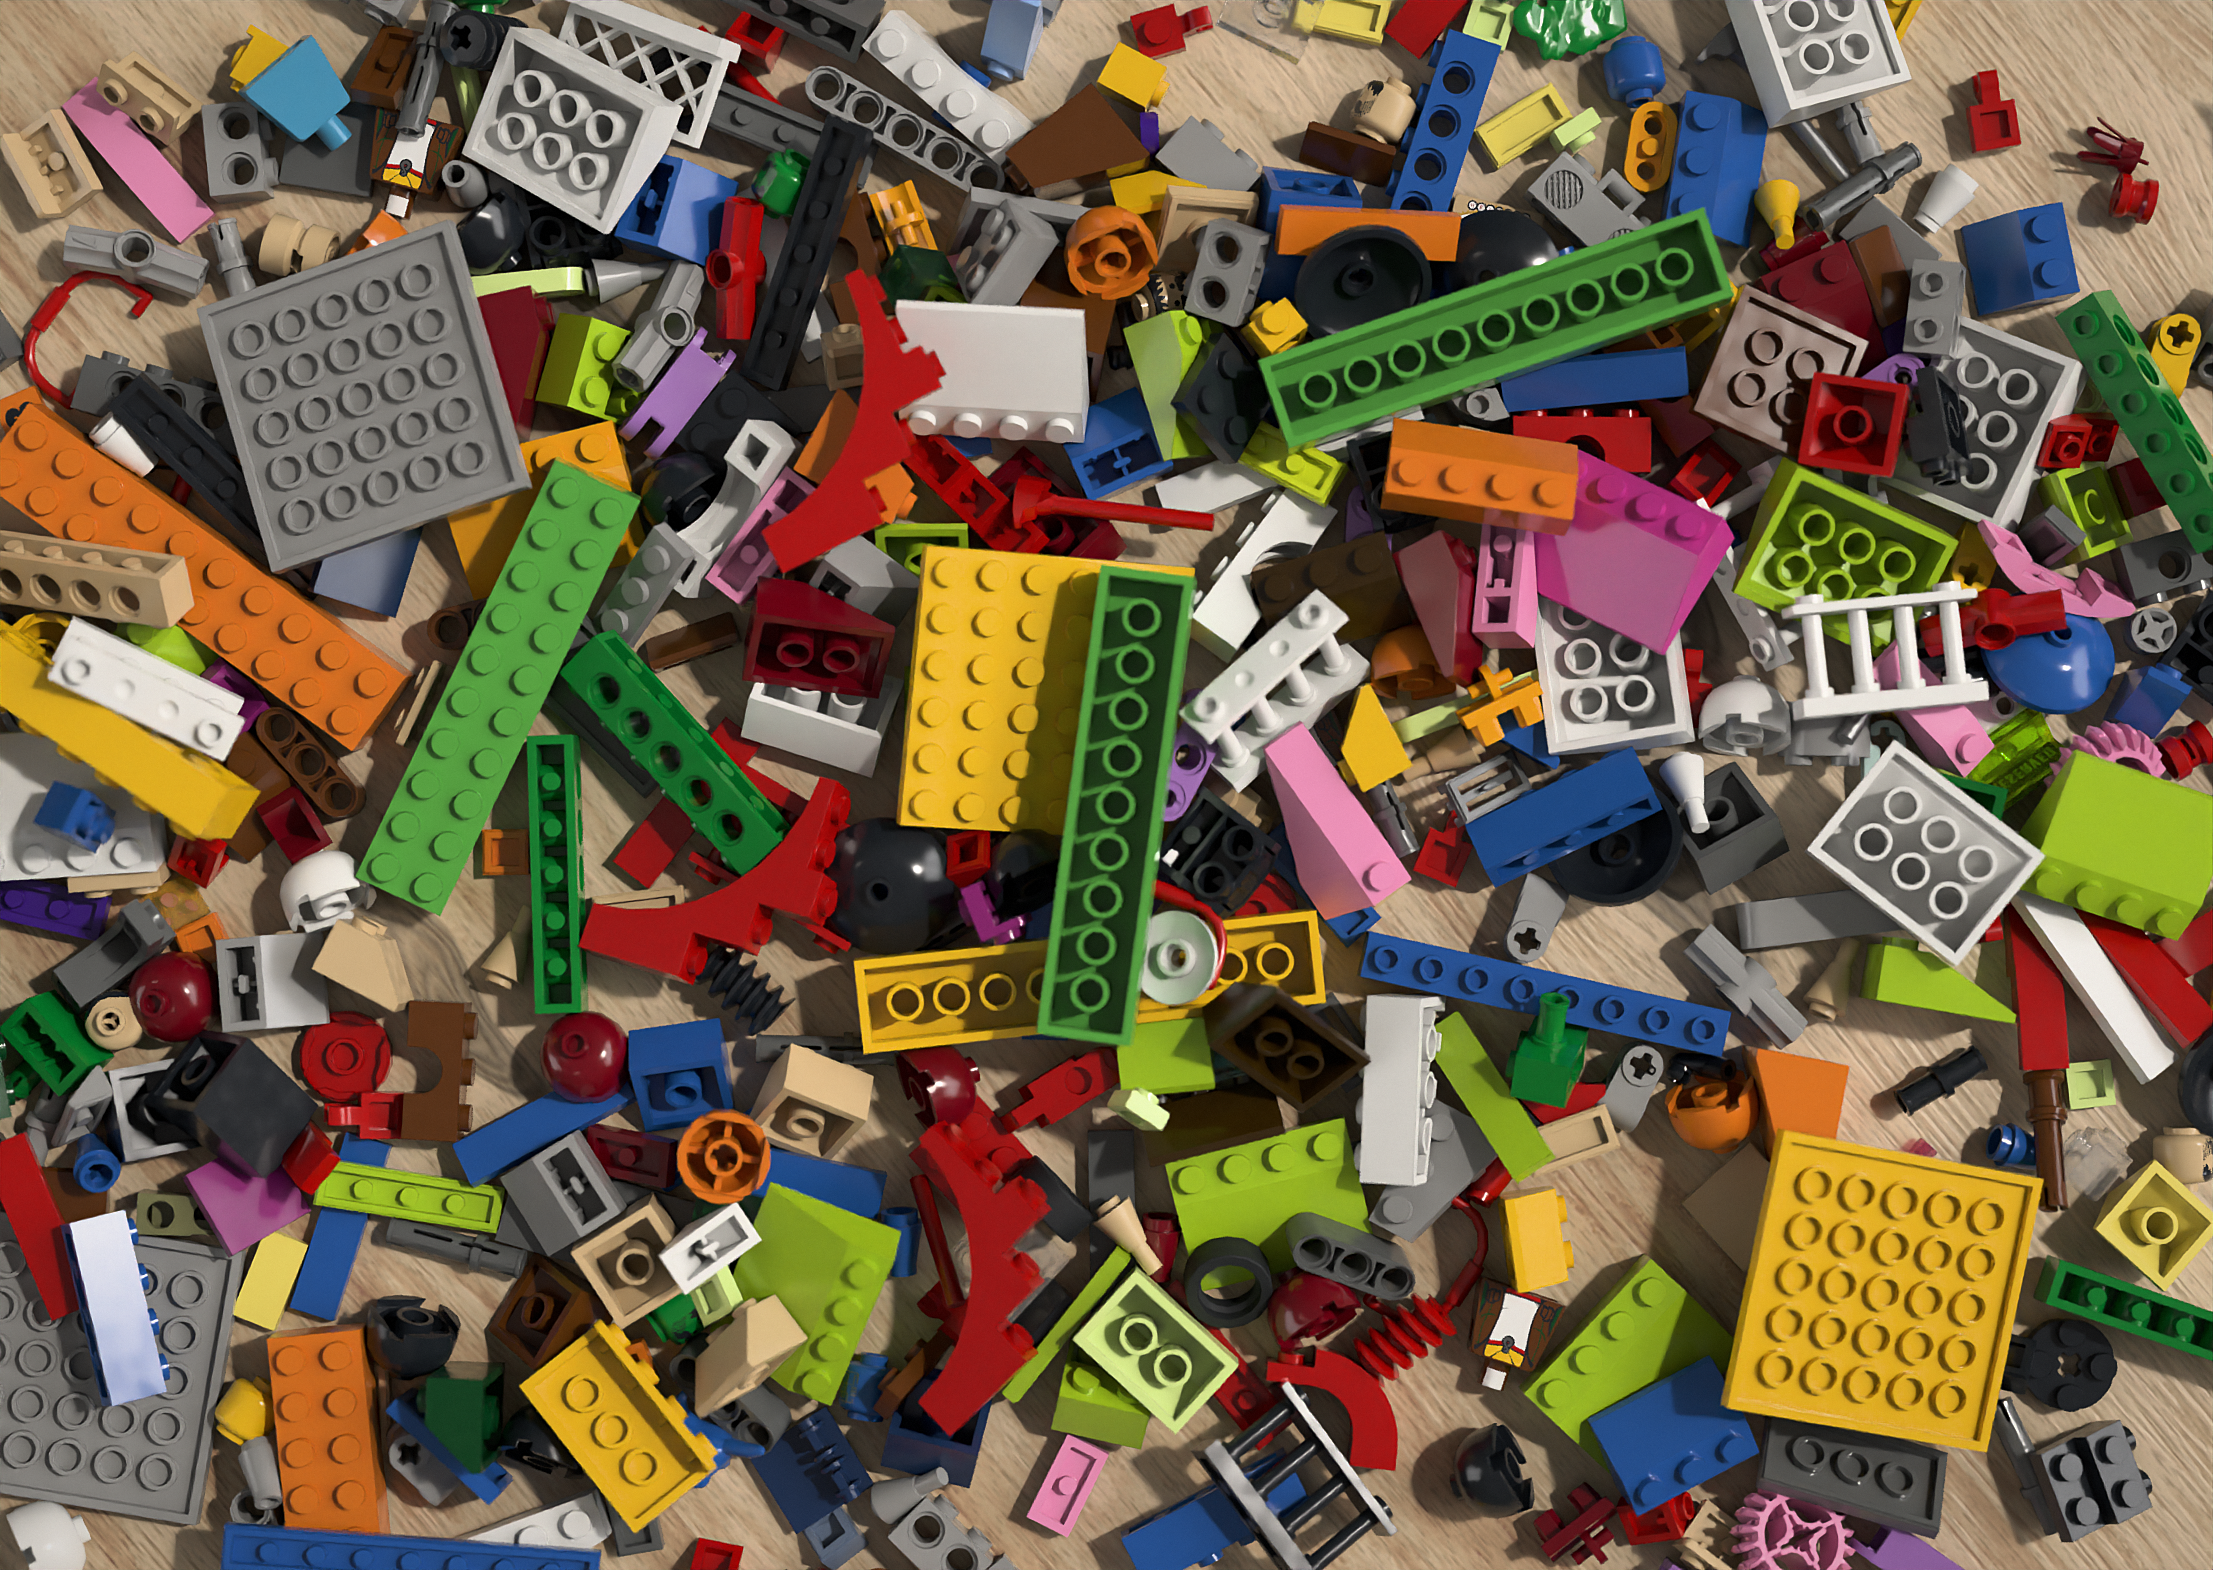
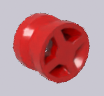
(2133, 198)

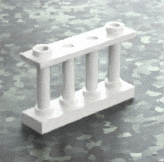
(1765, 640)
(147, 688)
(1866, 694)
(1304, 698)

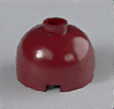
(175, 996)
(585, 1057)
(939, 1083)
(1308, 1307)

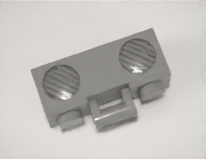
(1579, 208)

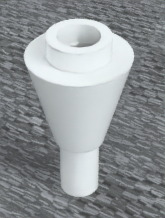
(1685, 779)

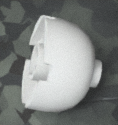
(1744, 717)
(323, 890)
(49, 1536)

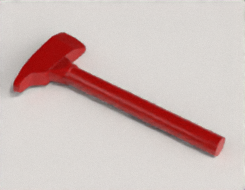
(1034, 499)

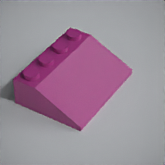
(1630, 555)

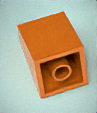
(827, 445)
(1795, 1093)

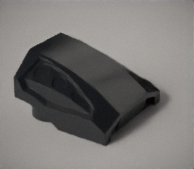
(559, 238)
(1369, 464)
(2193, 650)
(1218, 854)

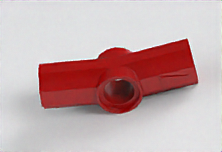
(737, 268)
(1998, 618)

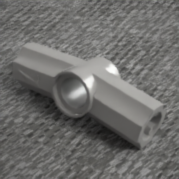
(106, 253)
(672, 309)
(1746, 987)

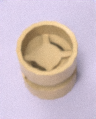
(293, 249)

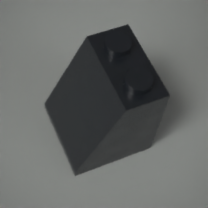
(233, 1101)

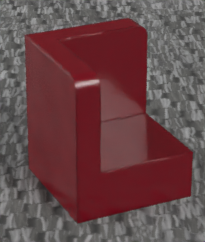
(2135, 488)
(294, 824)

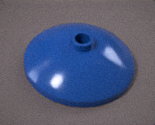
(2054, 672)

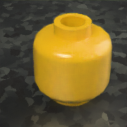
(246, 1410)

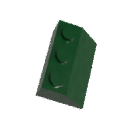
(466, 1410)

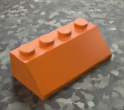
(1480, 477)

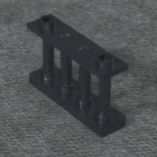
(1250, 1496)

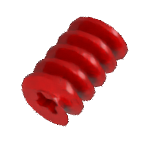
(1403, 1338)

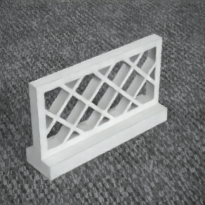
(661, 33)

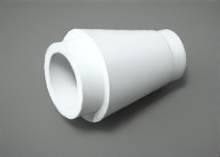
(1945, 198)
(122, 445)

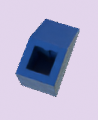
(2148, 698)
(76, 816)

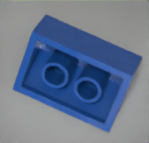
(1716, 164)
(1672, 1436)

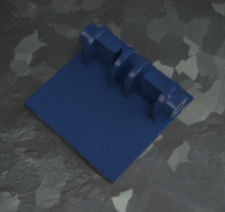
(812, 1470)

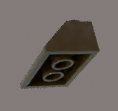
(1352, 575)
(1280, 1043)
(1214, 1121)

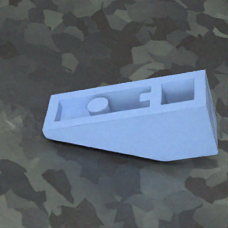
(1012, 37)

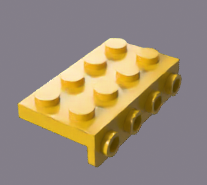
(620, 1425)

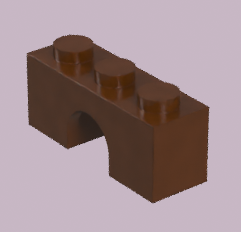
(870, 253)
(1669, 414)
(447, 1032)

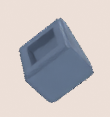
(835, 1538)

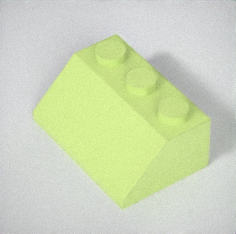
(1156, 1349)

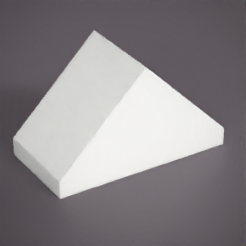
(708, 1246)

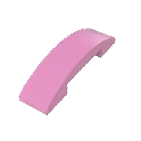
(139, 163)
(2086, 596)

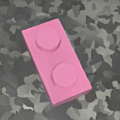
(1067, 1484)

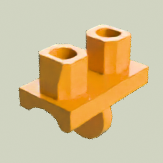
(902, 217)
(1518, 696)

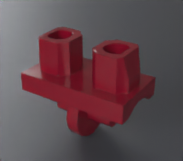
(1593, 1513)

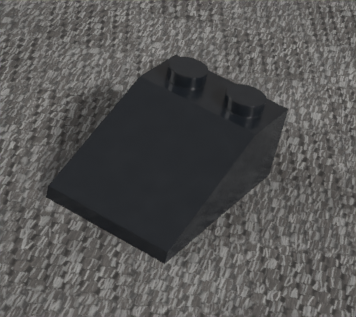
(132, 1126)

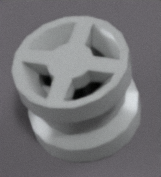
(2158, 627)

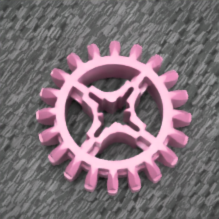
(2112, 743)
(1784, 1525)

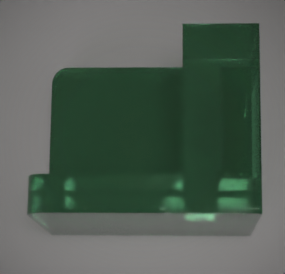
(914, 269)

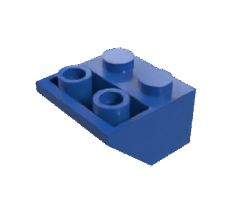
(677, 212)
(1117, 448)

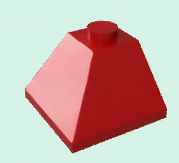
(1854, 424)

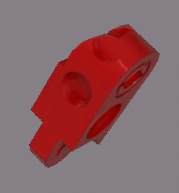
(1064, 1088)

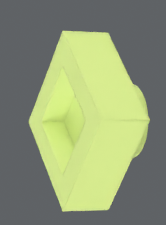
(1490, 21)
(1576, 133)
(2089, 1084)
(1139, 1109)
(716, 1297)

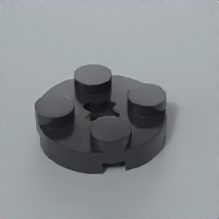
(2094, 1364)

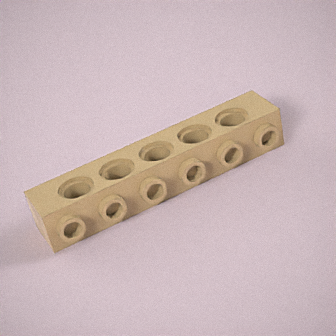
(93, 580)

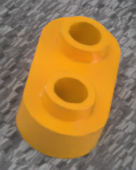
(1650, 149)

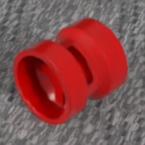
(2186, 750)

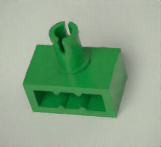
(52, 1045)
(1548, 1055)

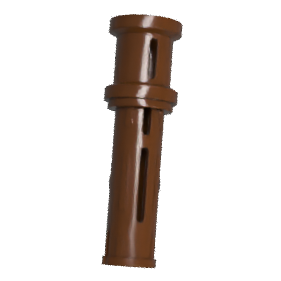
(2047, 1120)

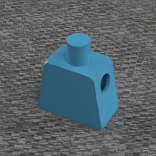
(301, 94)

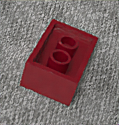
(1833, 291)
(520, 340)
(1067, 534)
(1442, 587)
(814, 641)

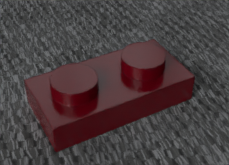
(634, 1154)

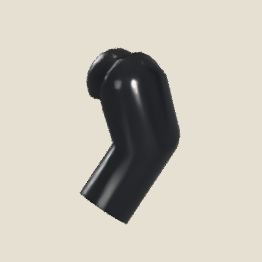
(1120, 356)
(1702, 1065)

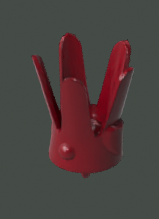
(2125, 150)

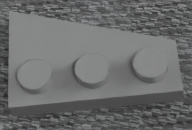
(982, 201)
(1456, 1159)

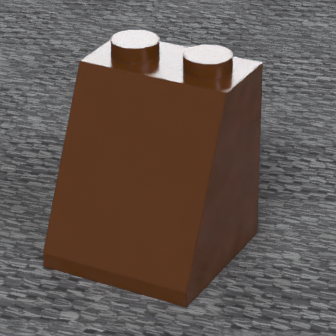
(1075, 150)
(1054, 290)

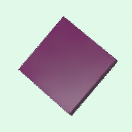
(243, 1206)

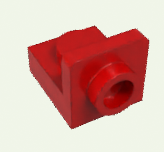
(198, 859)
(1659, 1524)

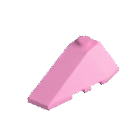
(1333, 841)

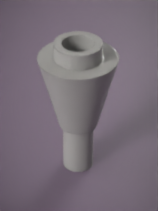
(613, 278)
(897, 1497)

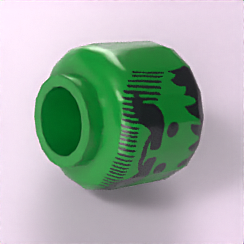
(780, 182)
(676, 1320)

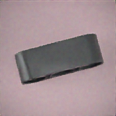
(1362, 1271)
(754, 1417)

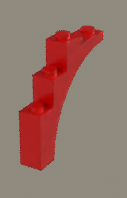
(892, 381)
(739, 916)
(1001, 1278)

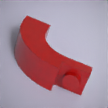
(1372, 1420)

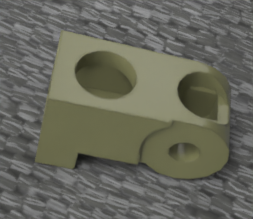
(169, 1214)

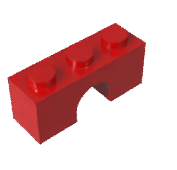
(1618, 439)

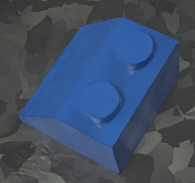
(2020, 259)
(680, 1072)

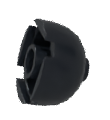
(492, 235)
(680, 489)
(1023, 871)
(410, 1338)
(536, 1445)
(1490, 1473)

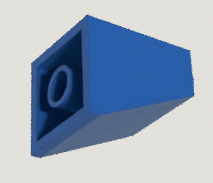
(1294, 188)

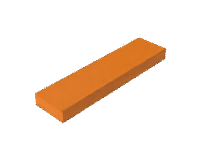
(1305, 227)

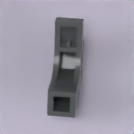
(114, 956)

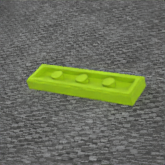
(1489, 1099)
(412, 1196)
(1068, 1323)

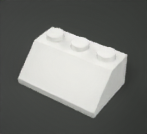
(823, 725)

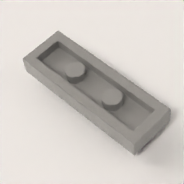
(645, 584)

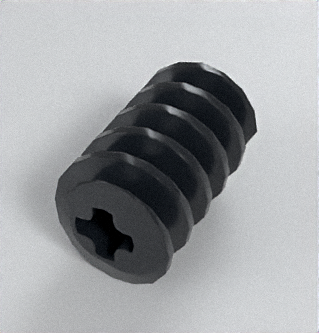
(475, 38)
(743, 989)

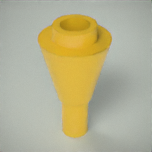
(1778, 206)

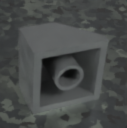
(1740, 835)

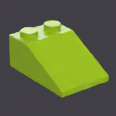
(1162, 356)
(1919, 979)

